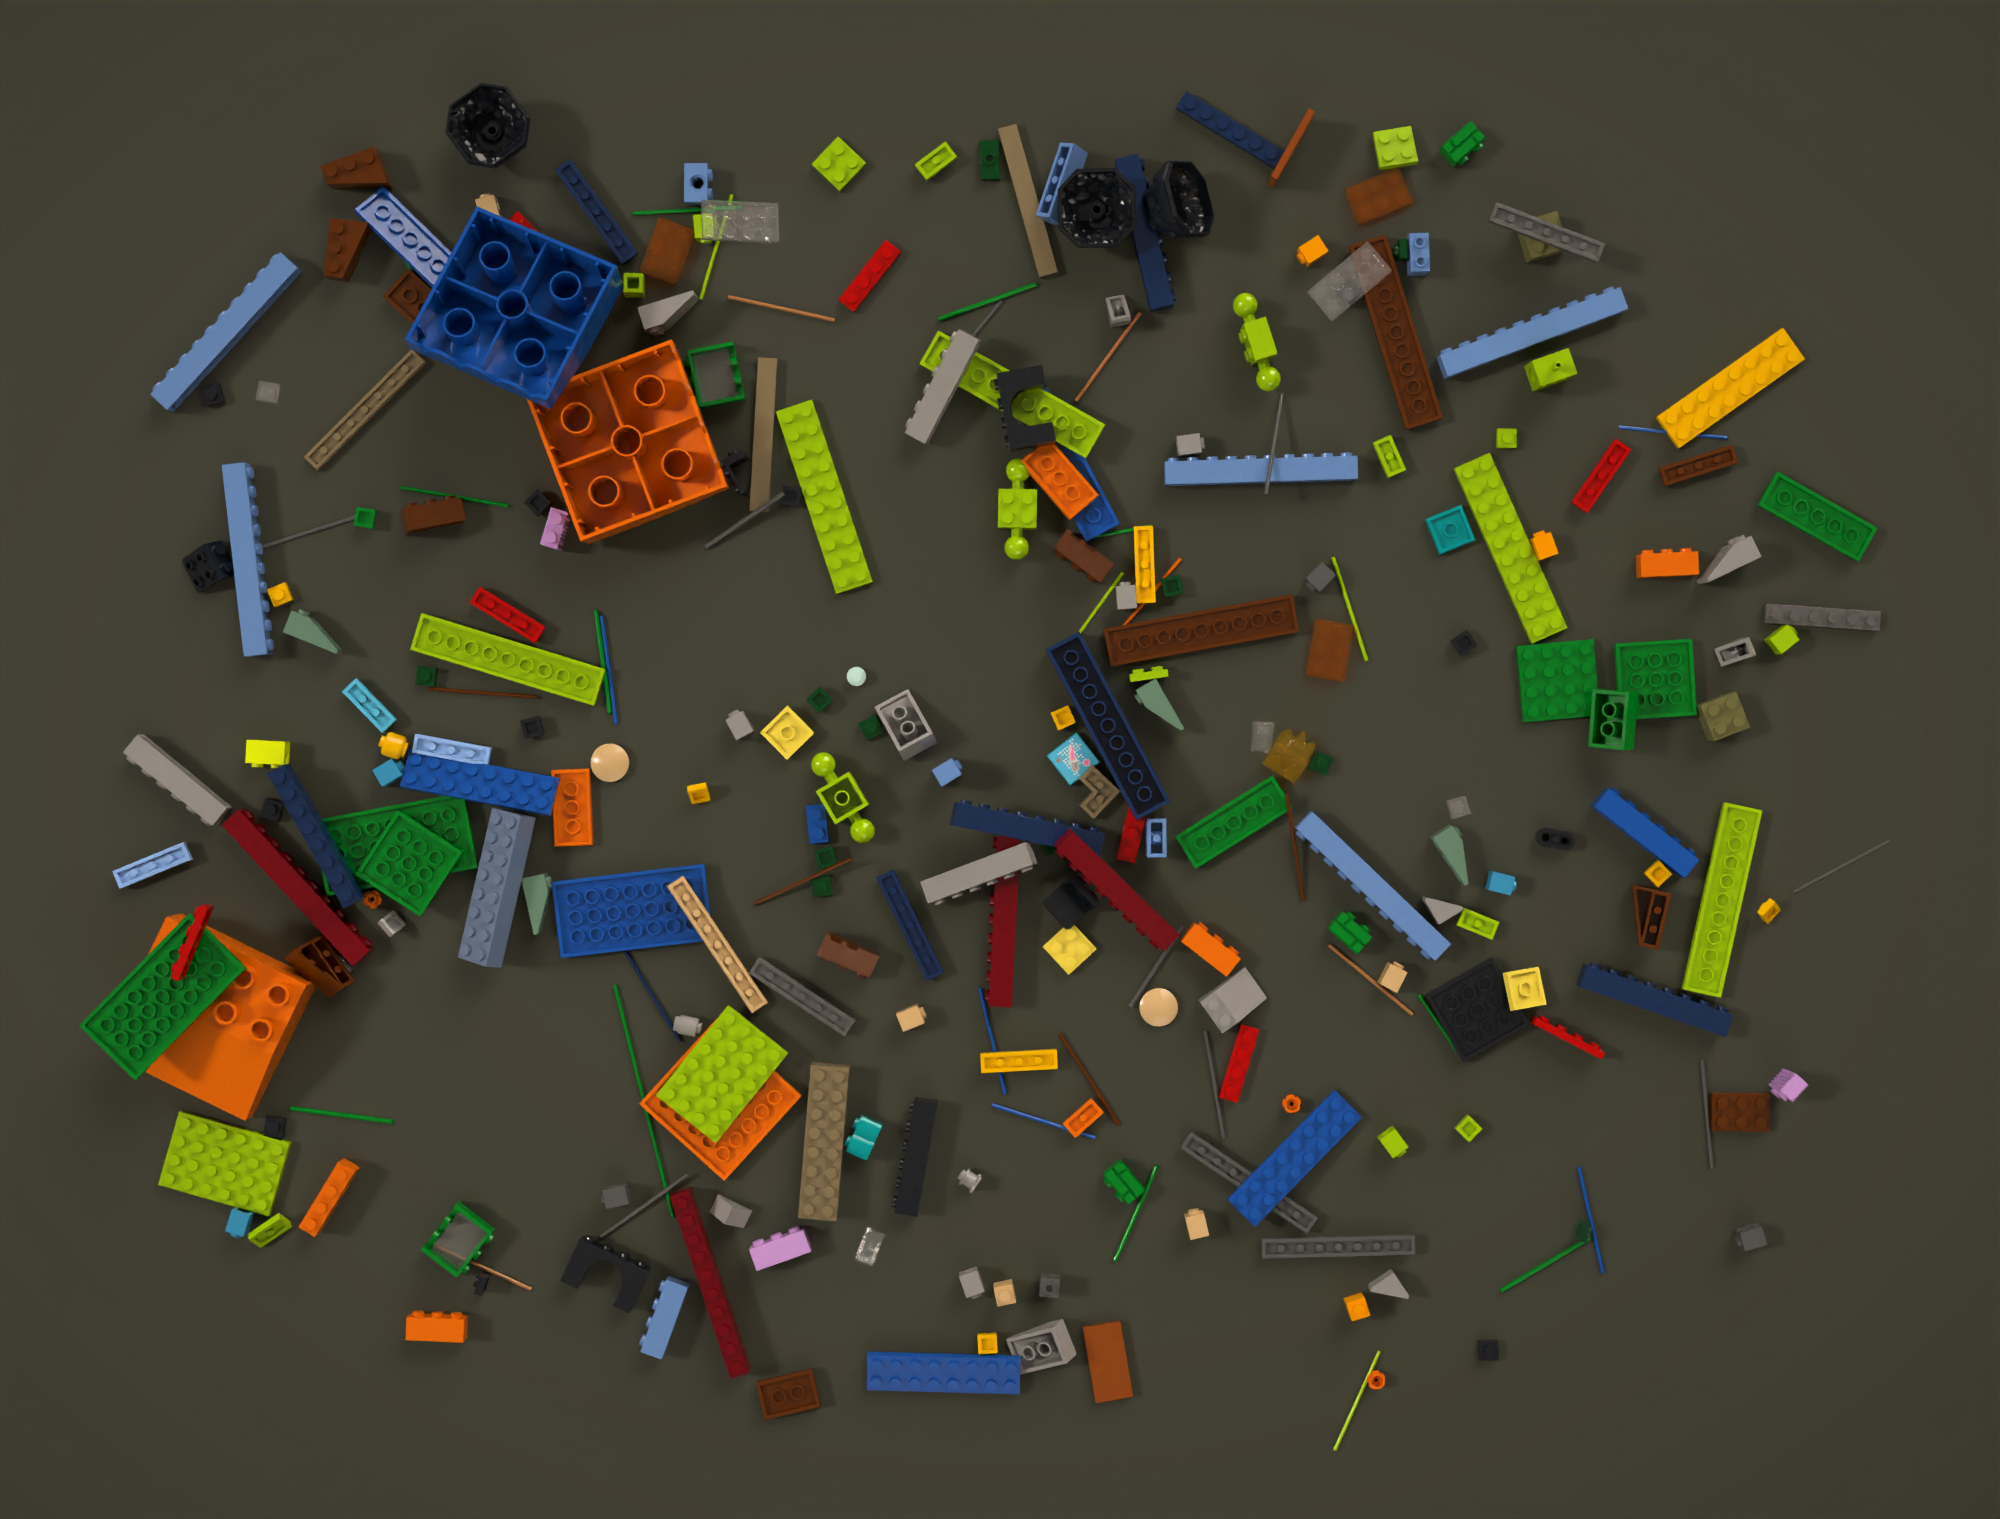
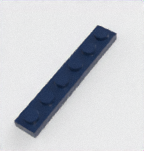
(1229, 130)
(596, 212)
(909, 925)

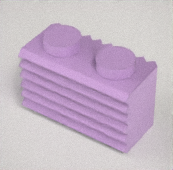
(555, 529)
(1787, 1085)

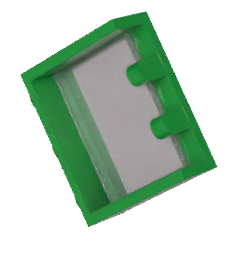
(715, 375)
(458, 1240)

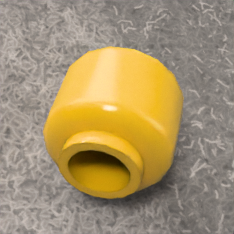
(393, 745)

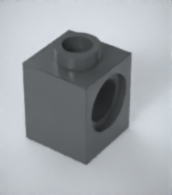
(1319, 577)
(616, 1195)
(1750, 1237)
(1049, 1285)

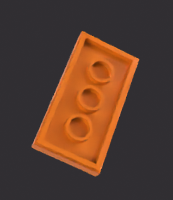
(1059, 479)
(573, 808)

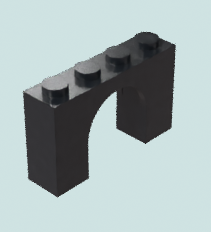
(1010, 386)
(633, 1272)

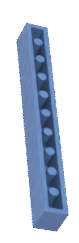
(226, 332)
(1531, 333)
(1254, 471)
(247, 559)
(1375, 889)

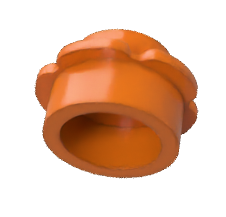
(377, 899)
(1296, 1103)
(1376, 1384)

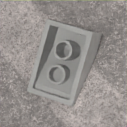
(665, 313)
(1732, 556)
(906, 724)
(1232, 999)
(1042, 1346)

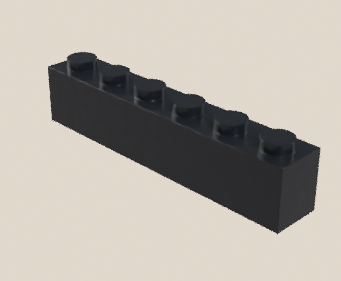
(916, 1156)

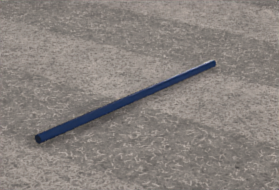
(651, 994)

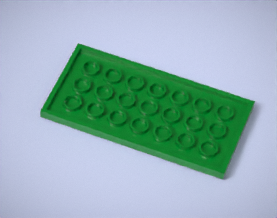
(359, 831)
(152, 1009)

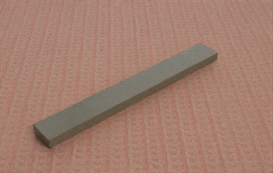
(1027, 200)
(365, 410)
(763, 433)

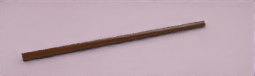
(482, 692)
(1295, 847)
(802, 881)
(1088, 1078)

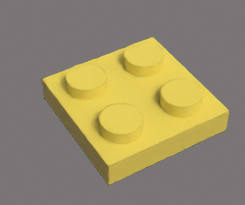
(787, 732)
(1069, 948)
(1524, 988)

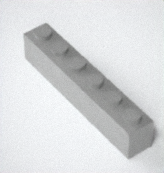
(943, 386)
(177, 780)
(979, 872)

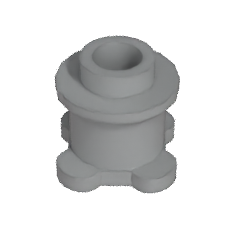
(969, 1179)

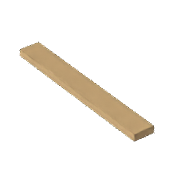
(717, 944)

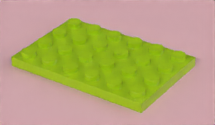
(722, 1073)
(224, 1163)

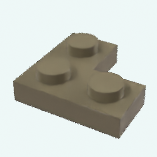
(1102, 791)

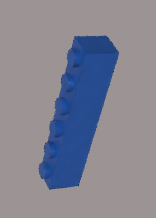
(1644, 832)

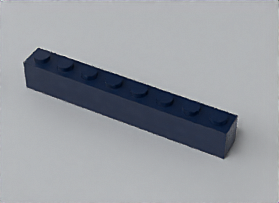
(1147, 241)
(1020, 826)
(316, 835)
(1655, 1000)

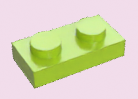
(936, 161)
(1389, 456)
(1139, 674)
(1477, 923)
(269, 1230)

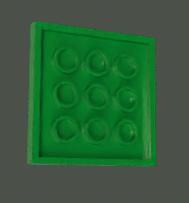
(1660, 674)
(1556, 679)
(409, 863)

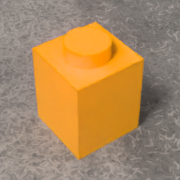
(1311, 251)
(1543, 545)
(1356, 1306)

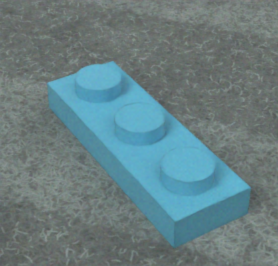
(369, 705)

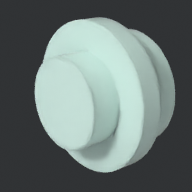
(856, 676)

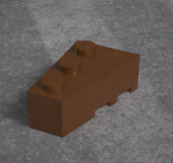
(357, 170)
(344, 247)
(432, 514)
(1082, 557)
(1650, 915)
(848, 955)
(321, 966)

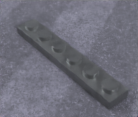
(1546, 232)
(1822, 617)
(802, 996)

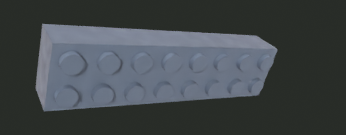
(496, 887)

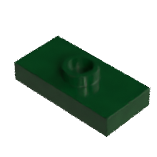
(989, 160)

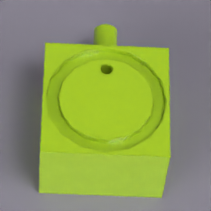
(1550, 369)

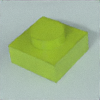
(1506, 438)
(1468, 1128)

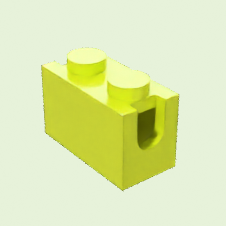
(267, 752)

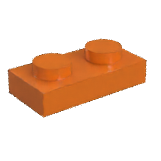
(1083, 1117)

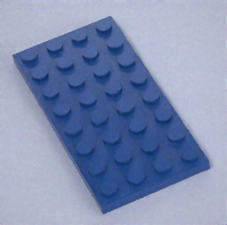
(625, 911)

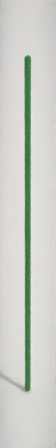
(642, 1097)

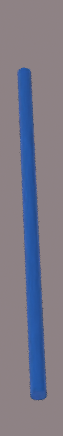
(1664, 432)
(608, 669)
(991, 1036)
(1039, 1119)
(1590, 1219)

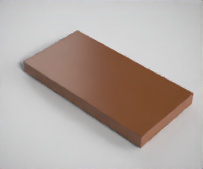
(1291, 148)
(1107, 1361)

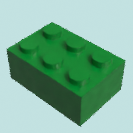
(1613, 719)

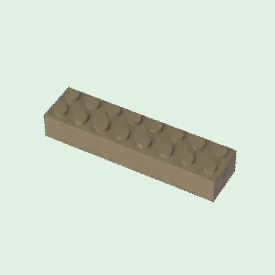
(824, 1141)

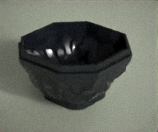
(479, 113)
(1100, 188)
(1179, 201)

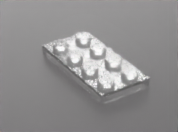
(739, 221)
(1349, 281)

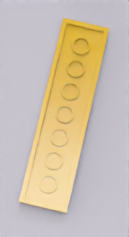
(1730, 388)

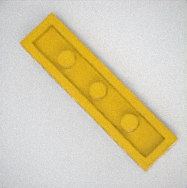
(1144, 564)
(1018, 1060)

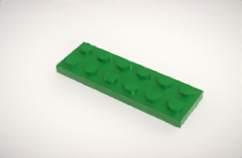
(1817, 516)
(1233, 822)

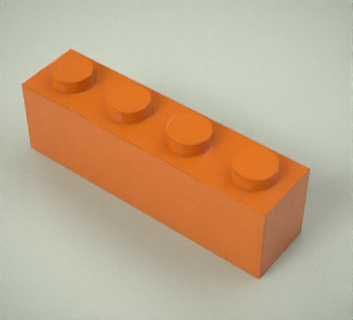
(329, 1197)

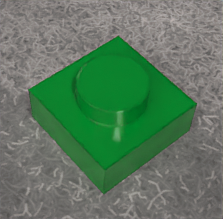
(365, 518)

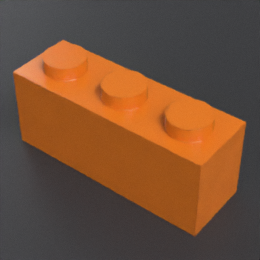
(1667, 563)
(1210, 948)
(436, 1326)

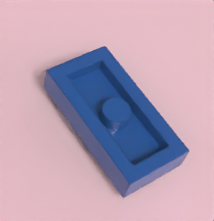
(817, 823)

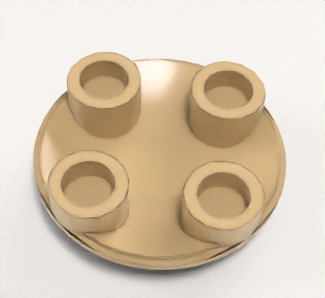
(609, 762)
(1158, 1007)

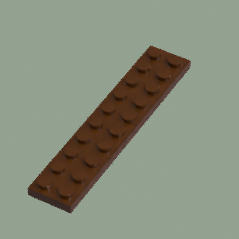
(1400, 344)
(1201, 630)

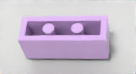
(780, 1247)

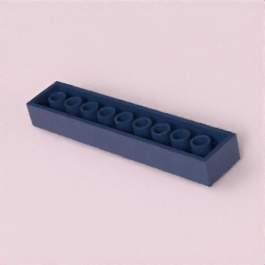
(1107, 725)

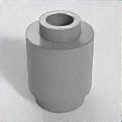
(687, 1025)

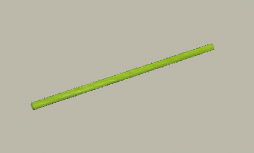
(711, 263)
(1101, 602)
(1349, 608)
(1356, 1401)

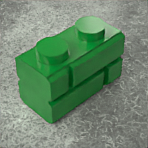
(1461, 144)
(1349, 932)
(1123, 1181)

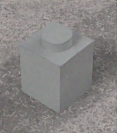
(1189, 445)
(1126, 596)
(739, 724)
(972, 1282)

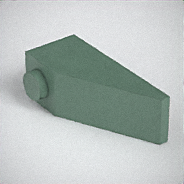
(309, 630)
(1155, 701)
(1452, 849)
(537, 895)

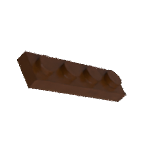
(1698, 465)

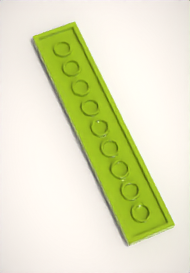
(1032, 407)
(824, 496)
(1510, 548)
(508, 659)
(1722, 899)

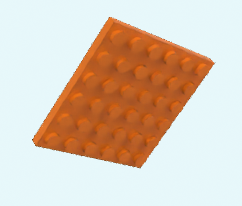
(741, 1137)

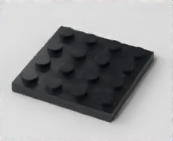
(1475, 1010)

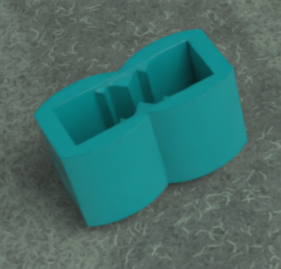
(863, 1137)

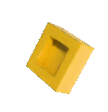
(280, 594)
(1063, 717)
(698, 793)
(1657, 873)
(1768, 910)
(987, 1343)

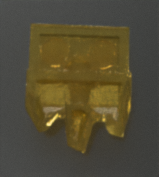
(1289, 754)

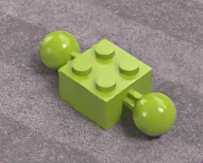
(1258, 341)
(1017, 509)
(842, 797)

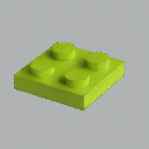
(1395, 148)
(839, 164)

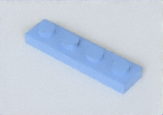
(451, 749)
(152, 865)

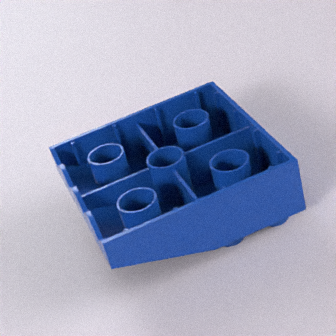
(515, 308)

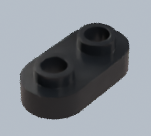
(1554, 839)

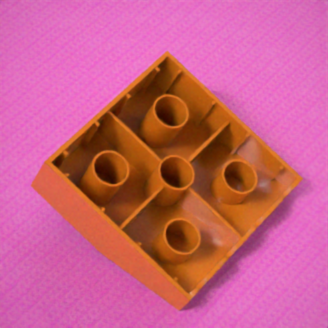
(629, 443)
(241, 1035)

